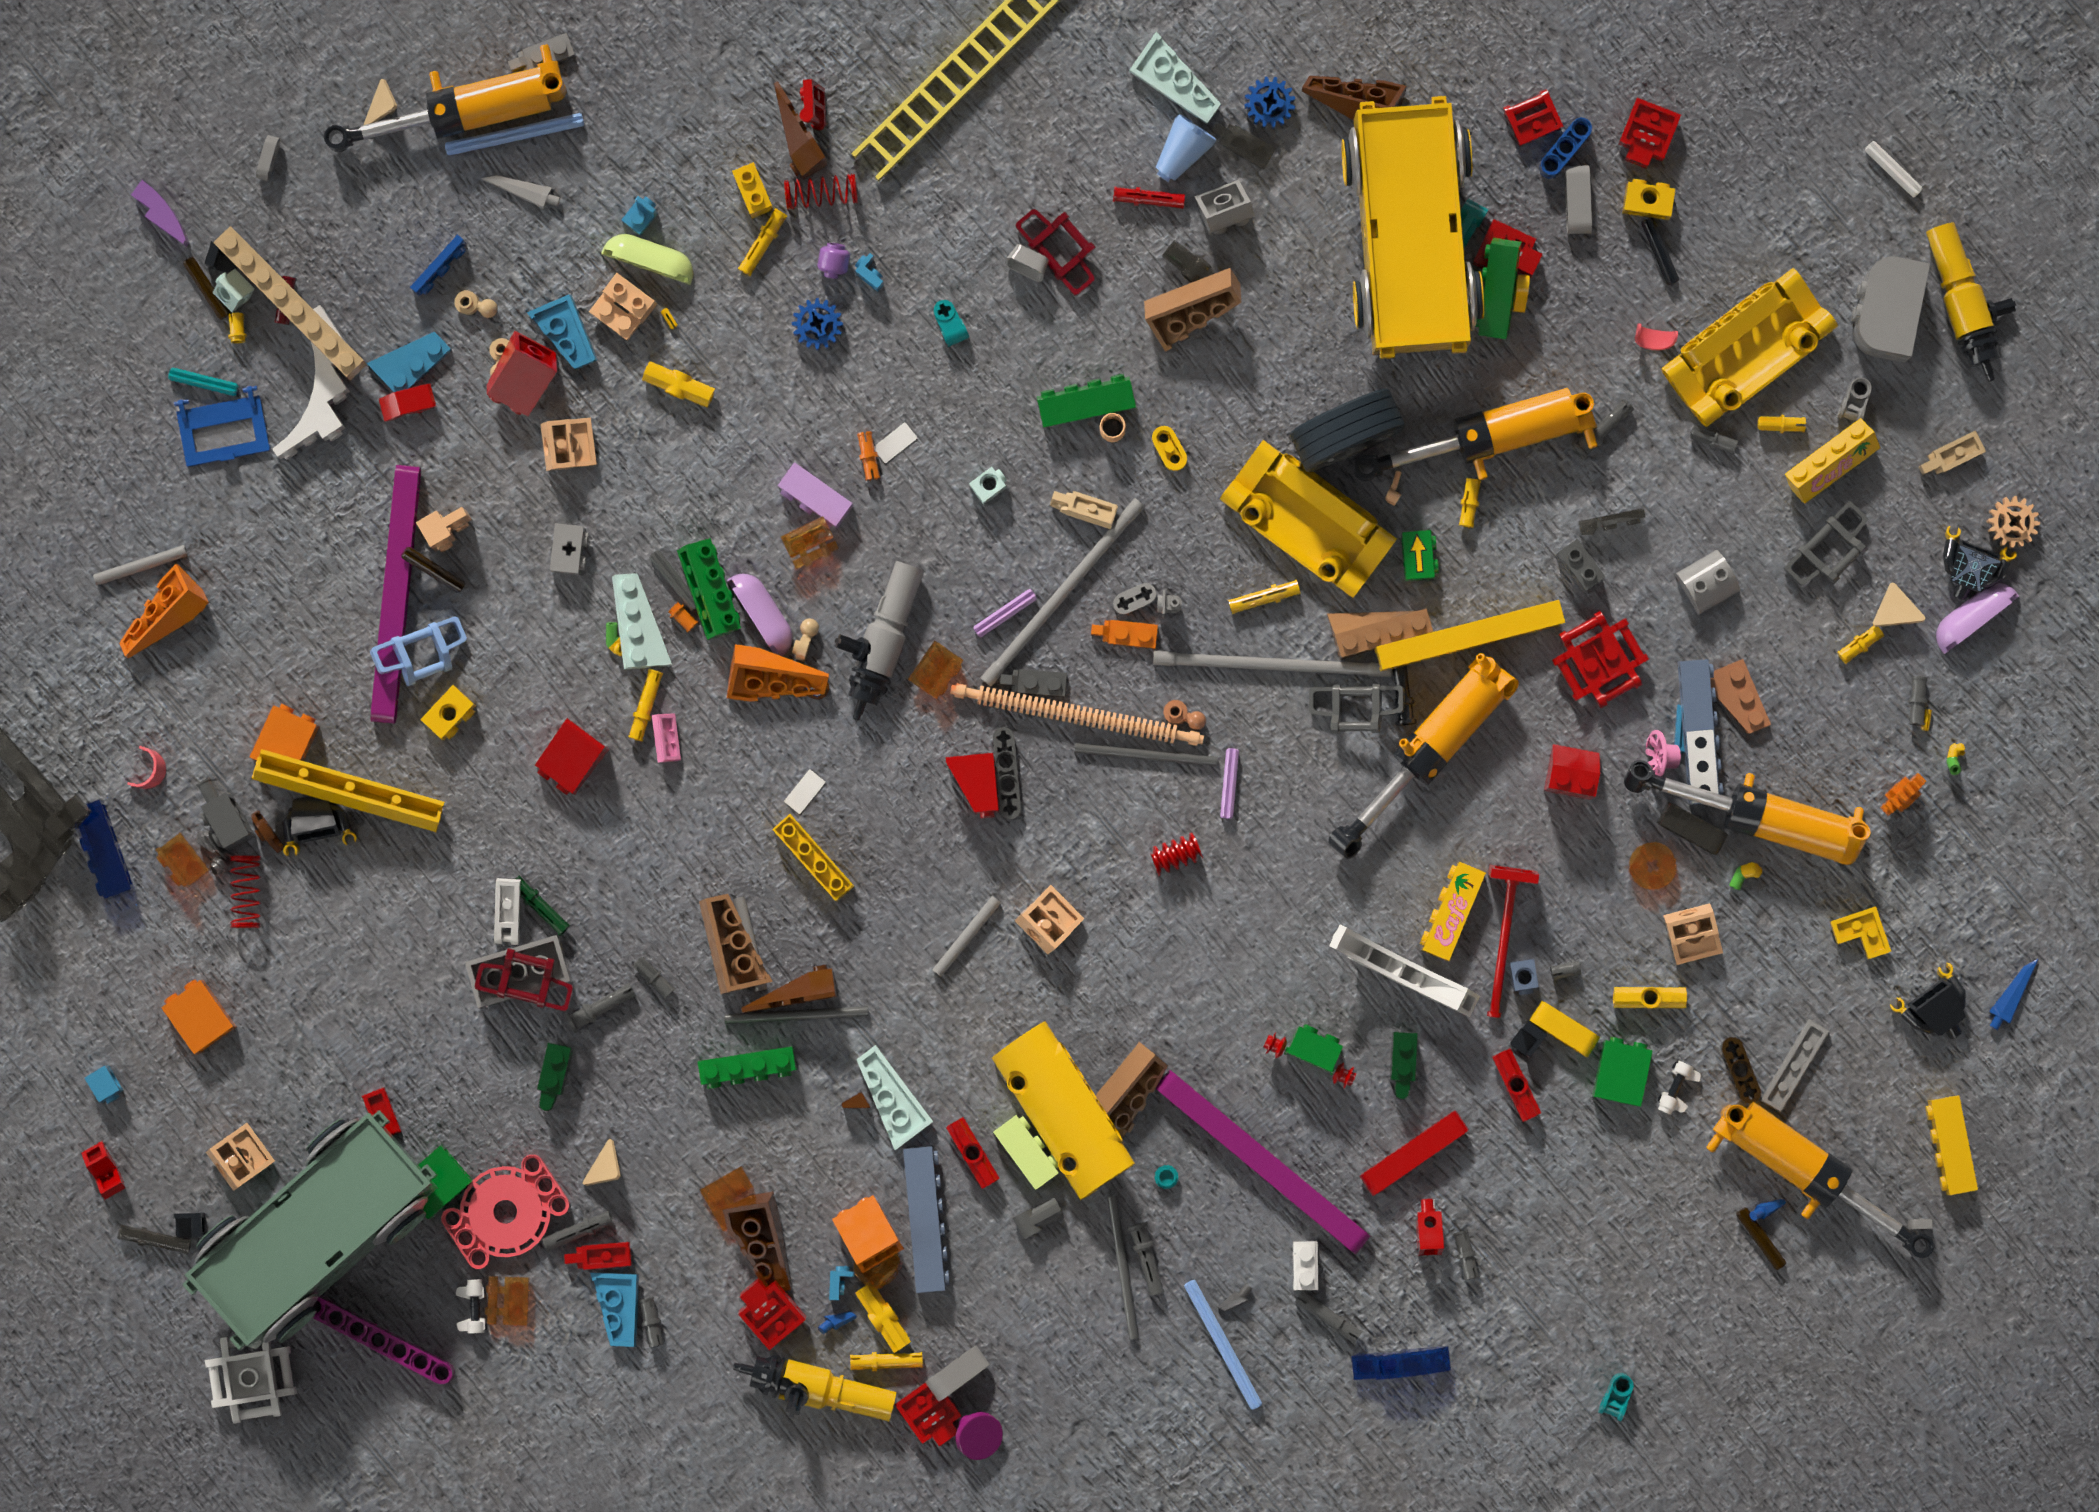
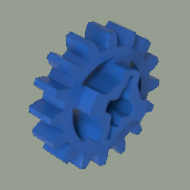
(1279, 104)
(827, 320)

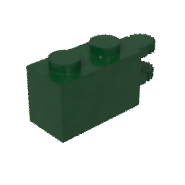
(1403, 1062)
(553, 1074)

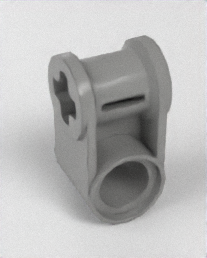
(1855, 402)

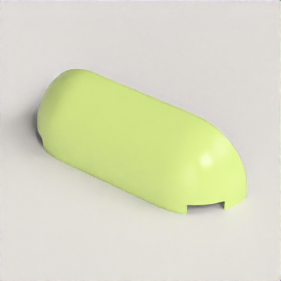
(650, 257)

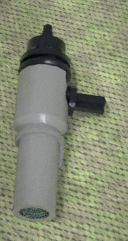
(884, 638)

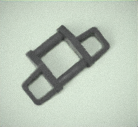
(1832, 524)
(1338, 692)

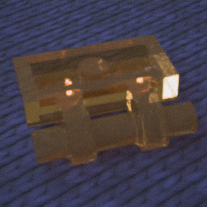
(806, 538)
(515, 1300)

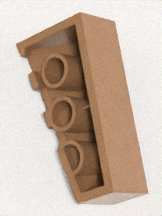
(1191, 306)
(1365, 631)
(731, 947)
(1129, 1085)

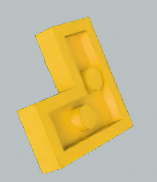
(1865, 925)

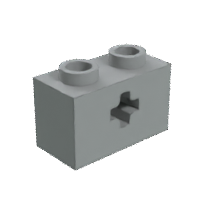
(563, 537)

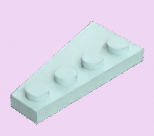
(1171, 77)
(638, 630)
(896, 1104)

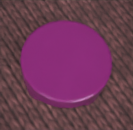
(979, 1435)

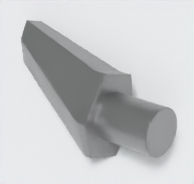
(1236, 1299)

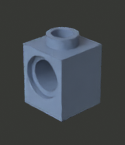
(1526, 965)

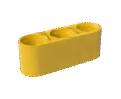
(1564, 1029)

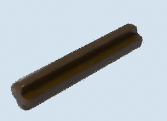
(205, 287)
(433, 569)
(1761, 1239)

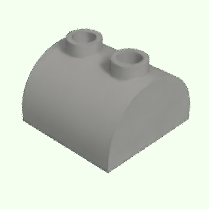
(1225, 207)
(1708, 581)

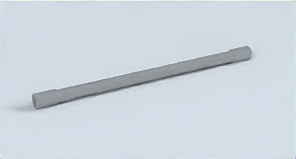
(1172, 658)
(998, 667)

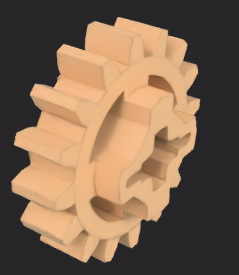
(2006, 516)

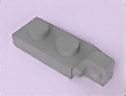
(529, 58)

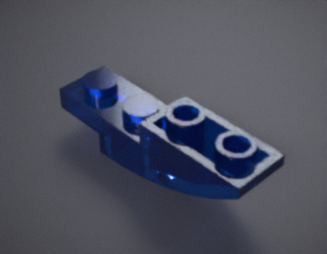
(1401, 1363)

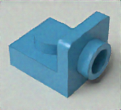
(640, 215)
(872, 276)
(837, 1286)

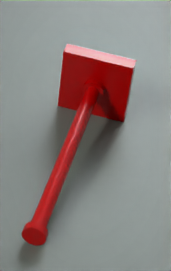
(1512, 877)

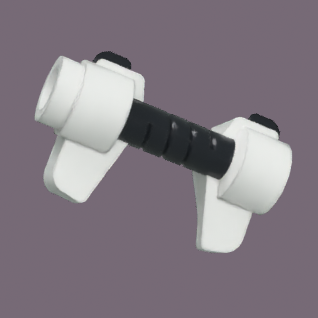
(1668, 1100)
(474, 1291)

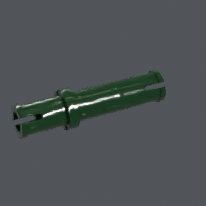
(542, 908)

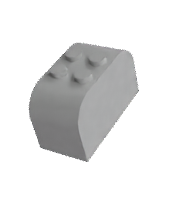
(1889, 308)

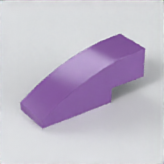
(160, 212)

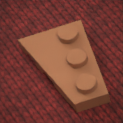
(1739, 696)

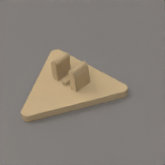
(382, 104)
(1897, 609)
(605, 1166)

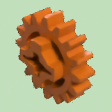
(1903, 794)

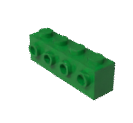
(1499, 287)
(1086, 401)
(709, 588)
(747, 1065)

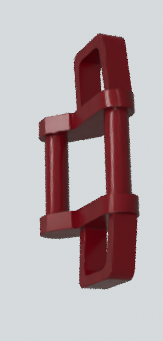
(1036, 244)
(503, 990)

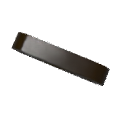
(1750, 1073)

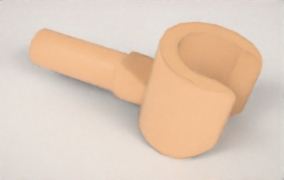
(1393, 496)

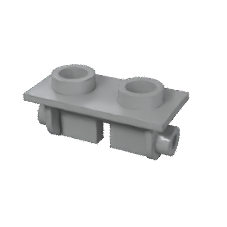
(1168, 604)

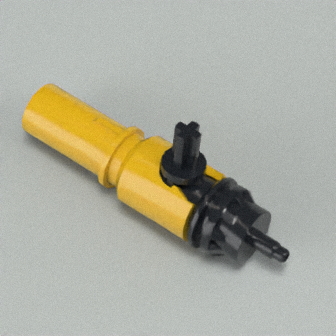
(1965, 300)
(816, 1387)

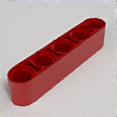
(1414, 1153)

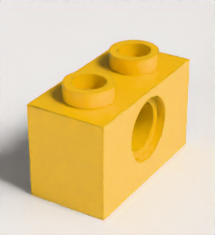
(752, 190)
(1635, 204)
(435, 716)

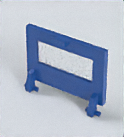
(223, 429)

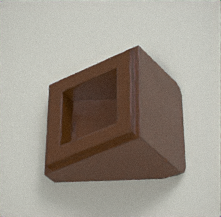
(856, 1101)

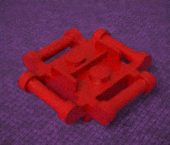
(1600, 659)

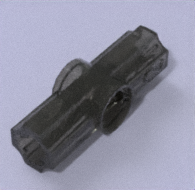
(1190, 265)

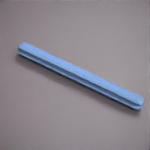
(514, 134)
(1223, 1344)

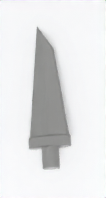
(530, 192)

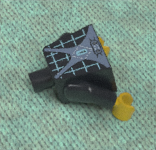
(1972, 565)

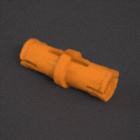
(868, 456)

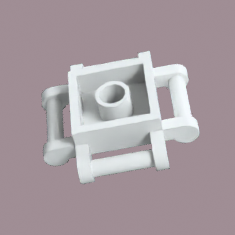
(250, 1379)

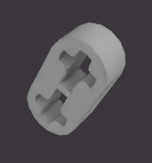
(268, 158)
(1132, 593)

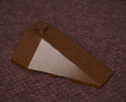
(802, 147)

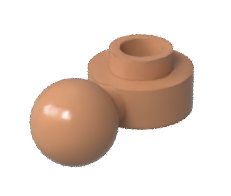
(1195, 720)

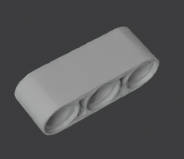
(1578, 199)
(957, 1373)

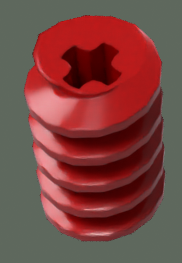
(1175, 854)

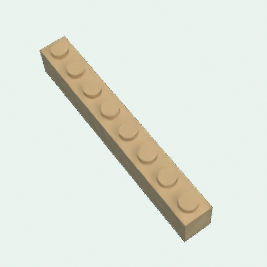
(290, 303)

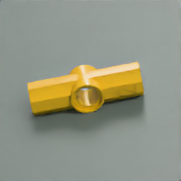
(678, 384)
(1634, 997)
(883, 1317)

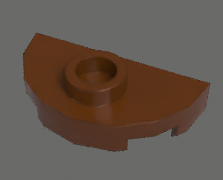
(265, 832)

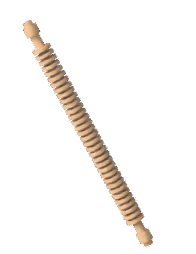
(1192, 737)

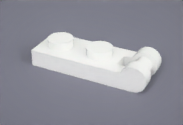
(507, 910)

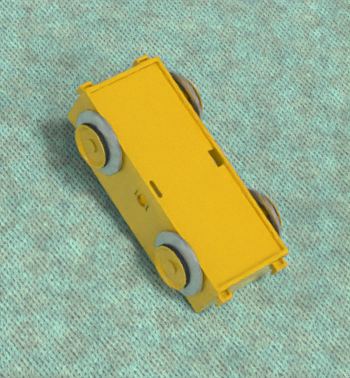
(1414, 275)

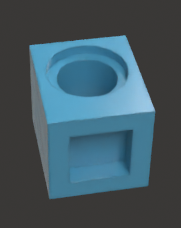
(104, 1084)

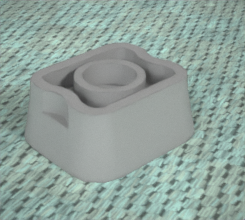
(1027, 262)

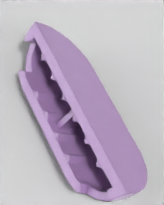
(763, 612)
(1973, 615)

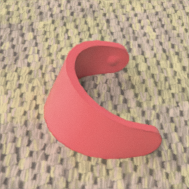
(1654, 339)
(158, 772)

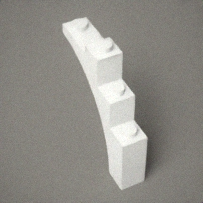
(319, 415)
(1404, 971)

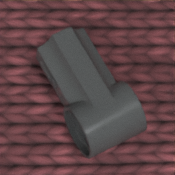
(1034, 1219)

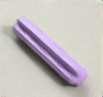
(1005, 613)
(1229, 783)

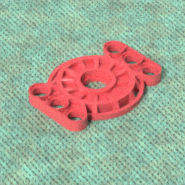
(526, 1196)

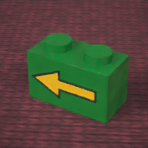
(1418, 555)

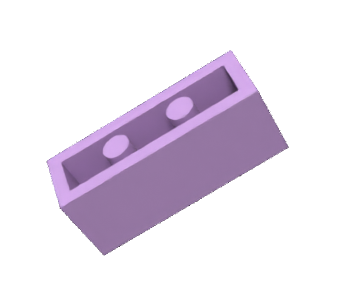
(814, 495)

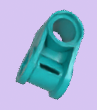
(951, 326)
(1616, 1398)

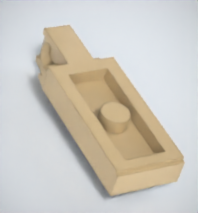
(1953, 454)
(1085, 508)

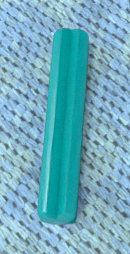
(203, 381)

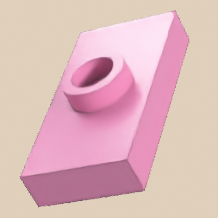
(666, 737)

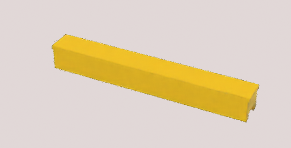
(1469, 635)
(348, 790)

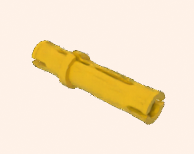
(762, 242)
(1289, 589)
(645, 705)
(882, 1361)

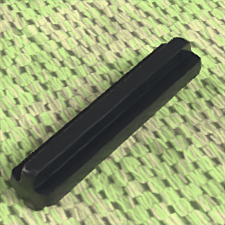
(1660, 251)

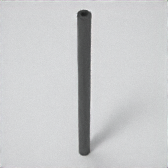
(1145, 754)
(796, 1015)
(1122, 1267)

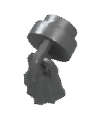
(217, 865)

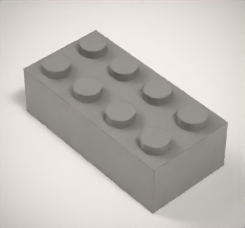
(523, 976)

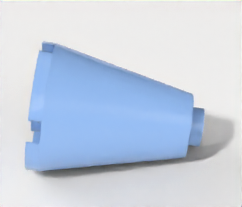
(1182, 148)

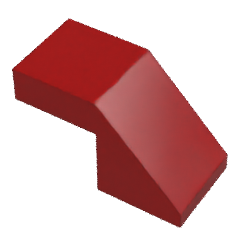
(407, 402)
(103, 1169)

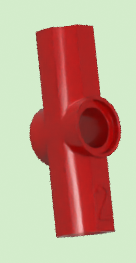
(1524, 1099)
(980, 1167)

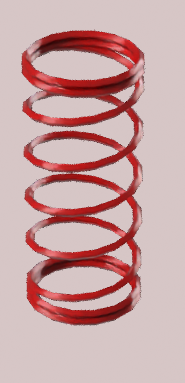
(852, 180)
(245, 859)

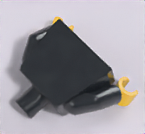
(313, 820)
(1938, 1007)

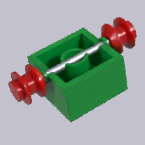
(1314, 1050)

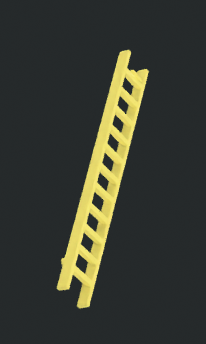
(959, 94)

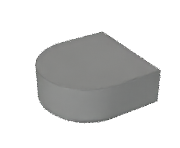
(1919, 1224)

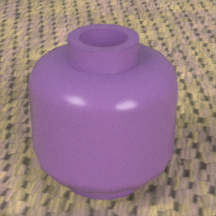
(833, 260)

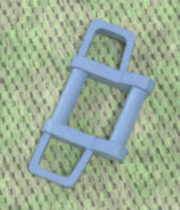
(398, 645)

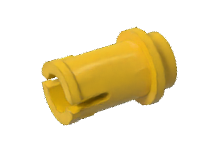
(237, 331)

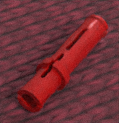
(1148, 197)

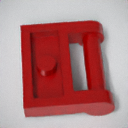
(814, 104)
(1537, 124)

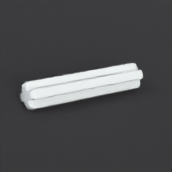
(1893, 169)

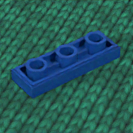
(439, 266)

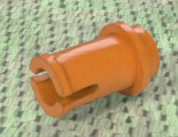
(682, 617)

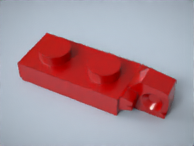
(601, 1256)

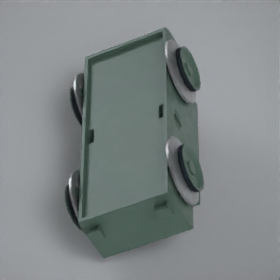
(347, 1200)

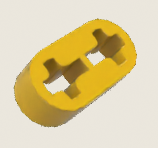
(1521, 293)

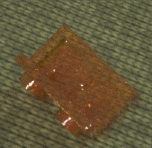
(936, 670)
(182, 861)

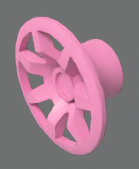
(1663, 754)

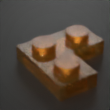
(722, 1191)

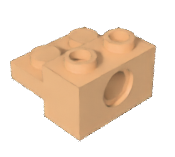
(628, 296)
(557, 445)
(439, 529)
(1049, 919)
(1693, 934)
(231, 1163)

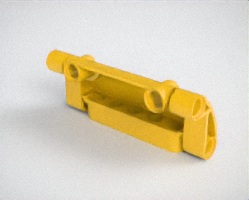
(1748, 347)
(1308, 518)
(1064, 1109)

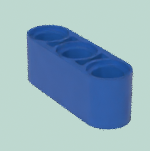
(1571, 138)

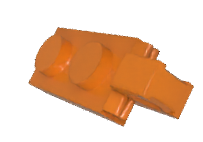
(1127, 633)

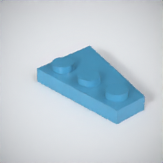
(566, 330)
(410, 363)
(619, 1306)

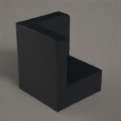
(218, 260)
(1528, 1039)
(189, 1224)

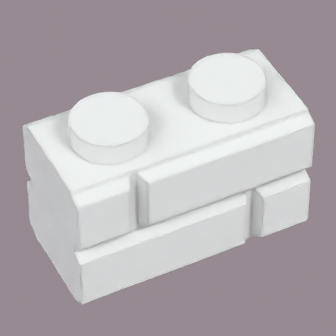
(1305, 1265)

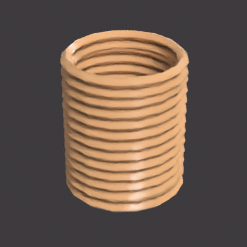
(1114, 438)

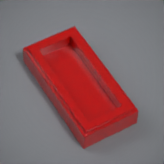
(380, 1101)

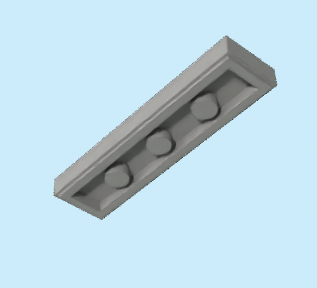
(1794, 1066)

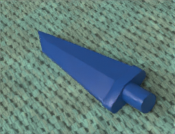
(2008, 1002)

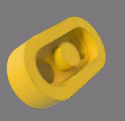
(1170, 448)

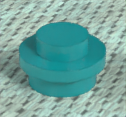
(1166, 1176)

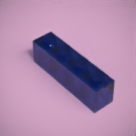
(104, 853)

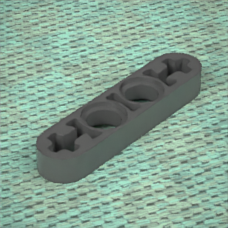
(1003, 773)

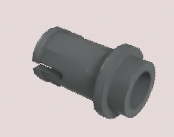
(1566, 970)

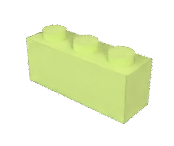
(1027, 1151)

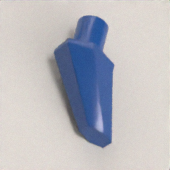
(1765, 1209)
(836, 1321)

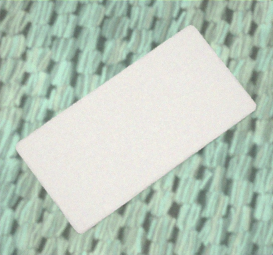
(895, 442)
(804, 791)

